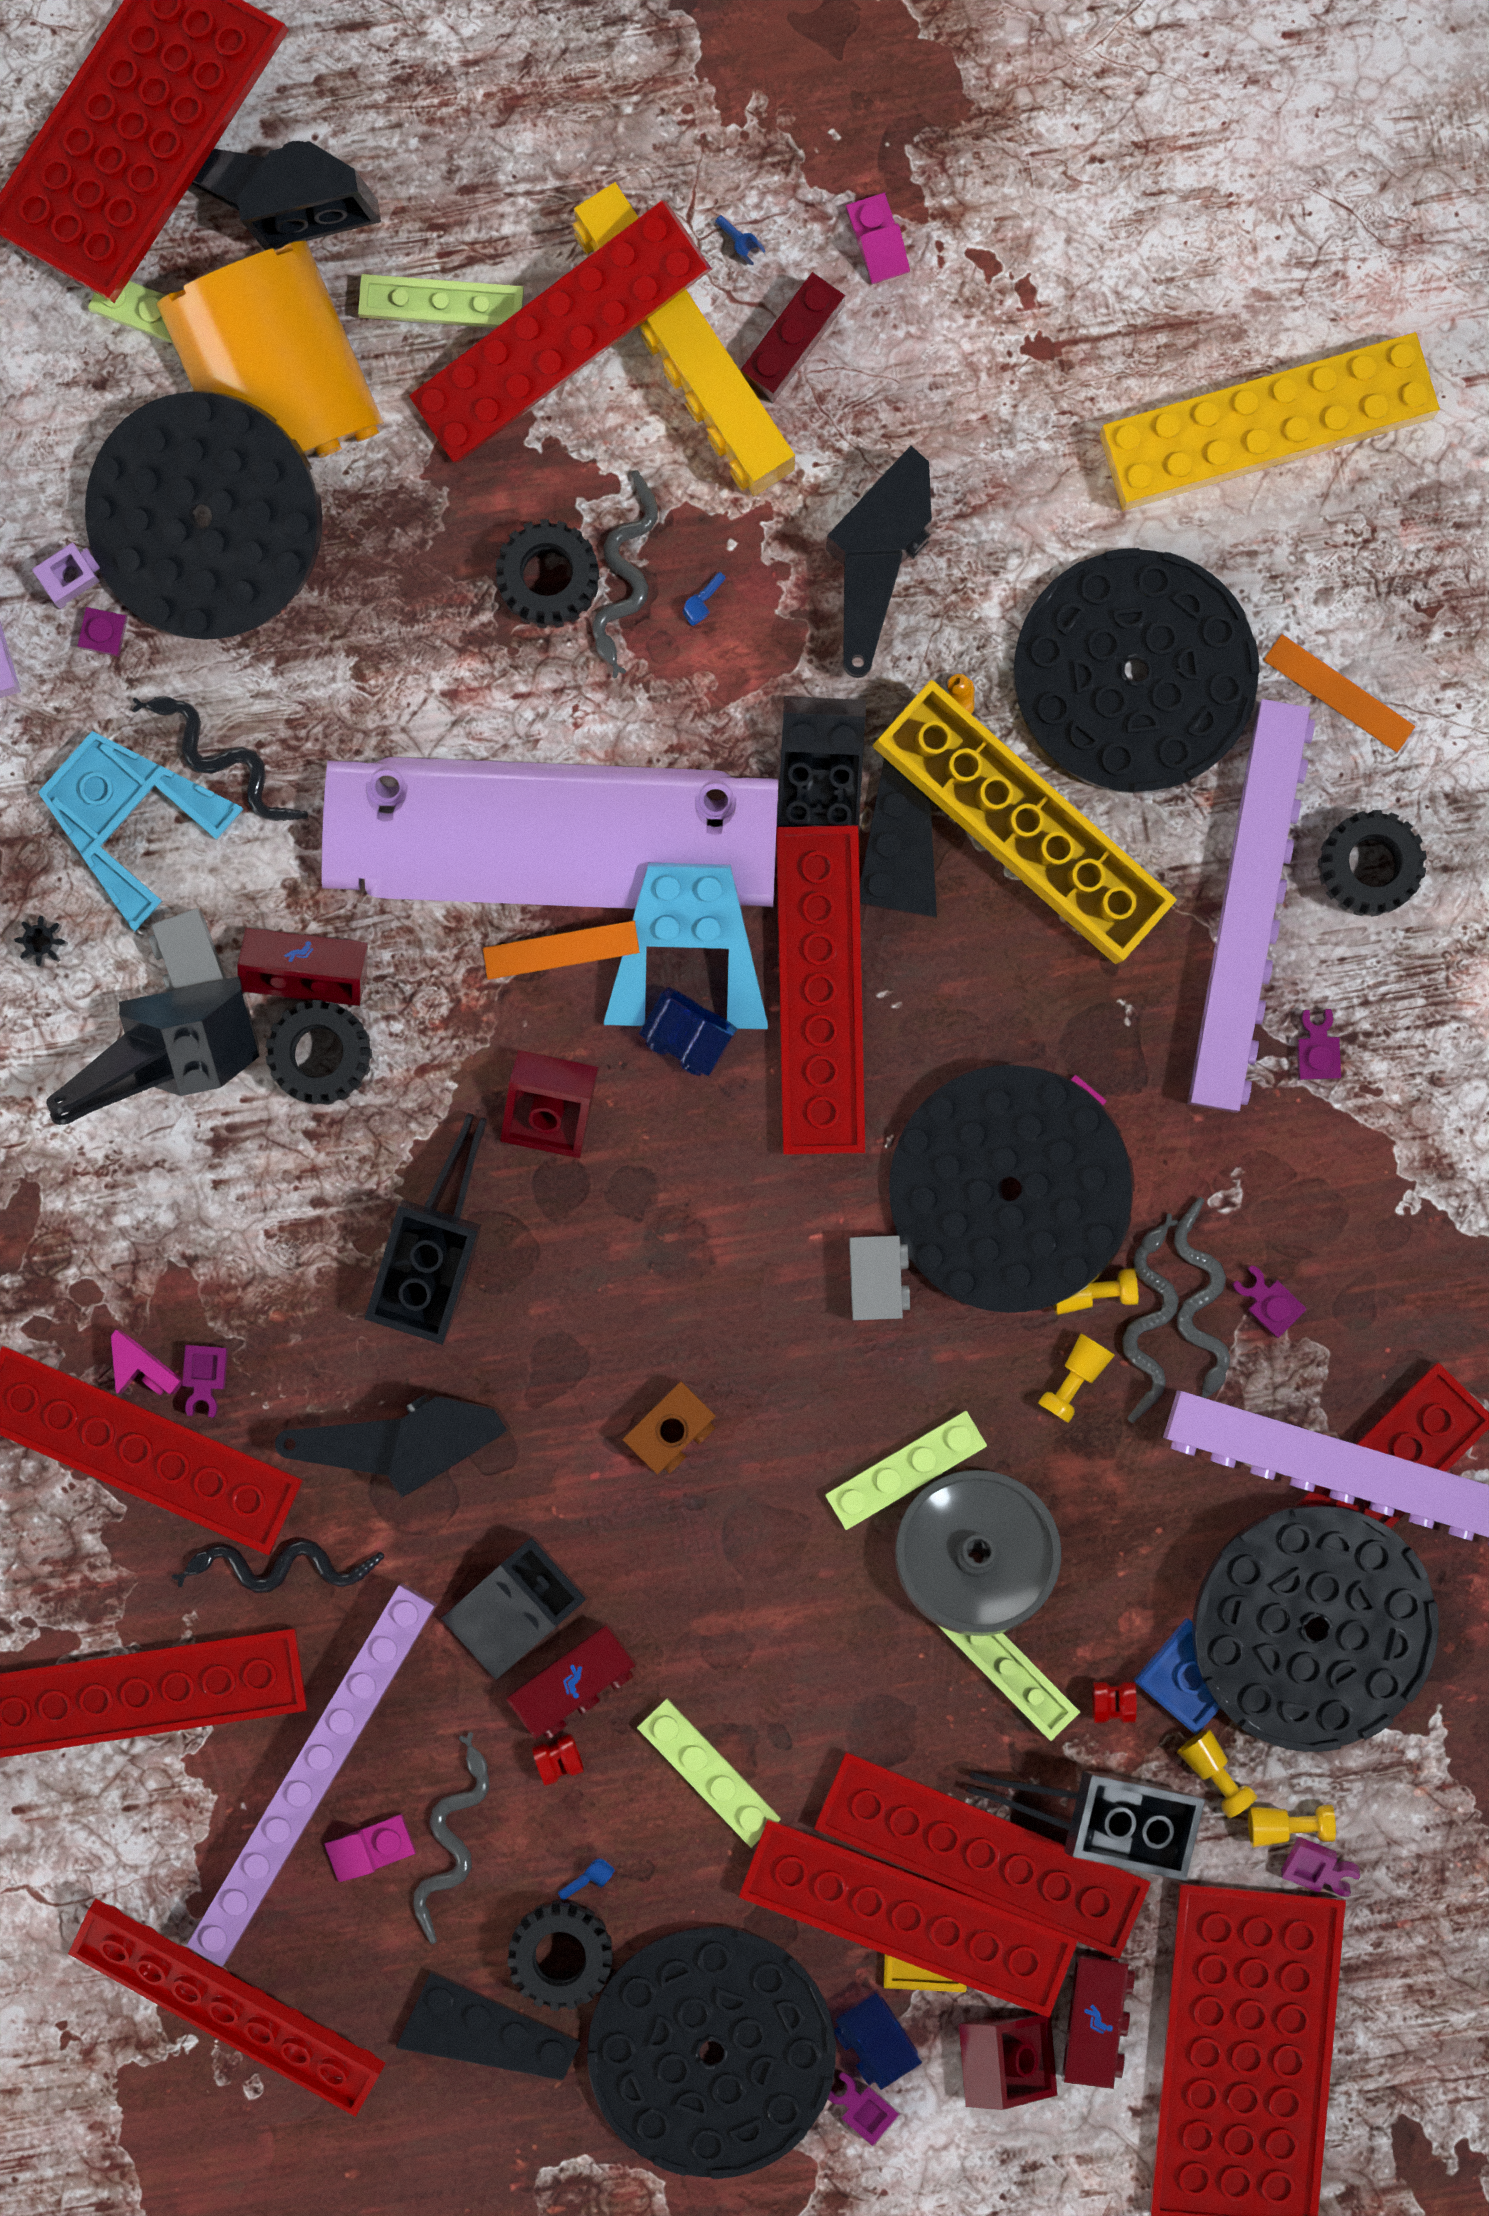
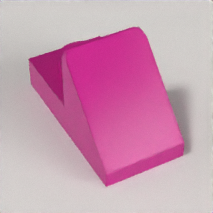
(878, 238)
(131, 1358)
(370, 1848)

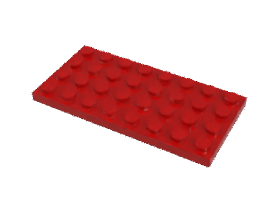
(134, 134)
(1247, 2053)

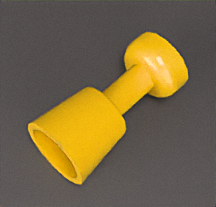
(1124, 1287)
(1085, 1363)
(1208, 1760)
(1274, 1825)

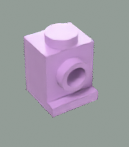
(53, 570)

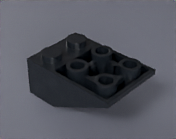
(821, 762)
(514, 1607)

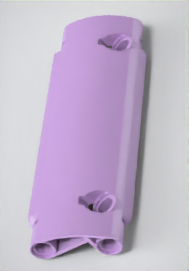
(539, 830)

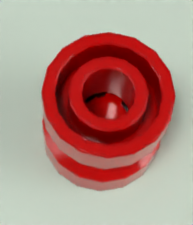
(1104, 1702)
(548, 1760)

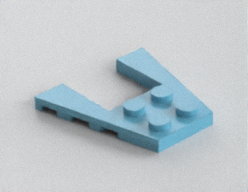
(100, 790)
(689, 910)

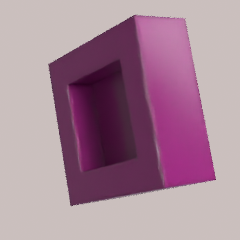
(102, 632)

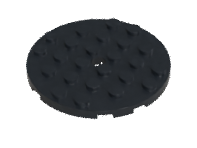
(261, 505)
(1123, 730)
(1070, 1200)
(1374, 1641)
(725, 2113)

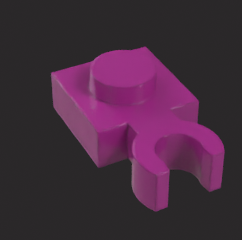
(1318, 1055)
(1273, 1305)
(205, 1371)
(1316, 1865)
(867, 2113)

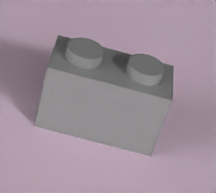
(186, 950)
(877, 1278)

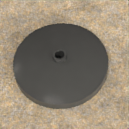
(984, 1516)

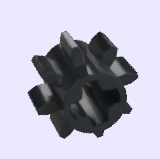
(34, 932)

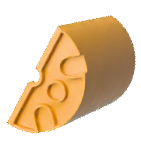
(276, 341)

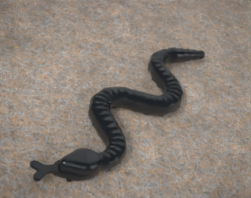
(168, 706)
(203, 1560)

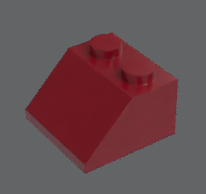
(548, 1104)
(1007, 2060)

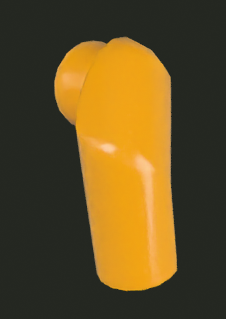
(962, 691)

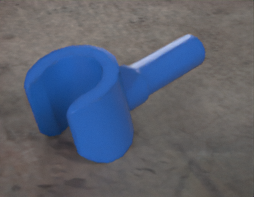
(743, 242)
(694, 608)
(598, 1872)

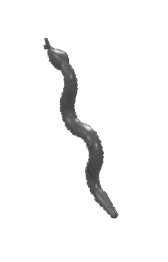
(604, 644)
(1150, 1243)
(1217, 1375)
(478, 1768)

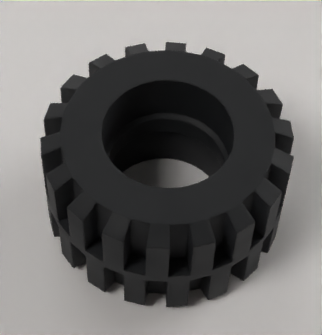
(547, 539)
(1399, 841)
(293, 1027)
(560, 1991)

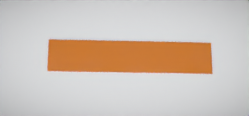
(1339, 693)
(561, 950)

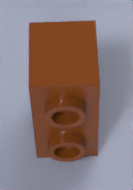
(646, 1437)

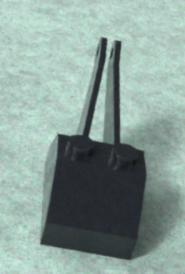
(289, 193)
(872, 544)
(171, 1042)
(428, 1256)
(405, 1449)
(1116, 1820)

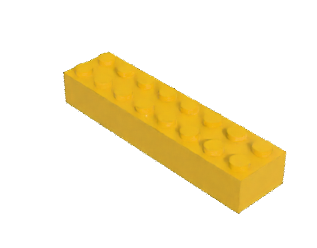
(697, 363)
(1269, 421)
(1024, 822)

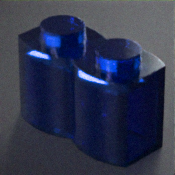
(687, 1032)
(878, 2040)

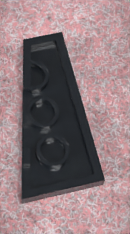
(900, 849)
(479, 2030)

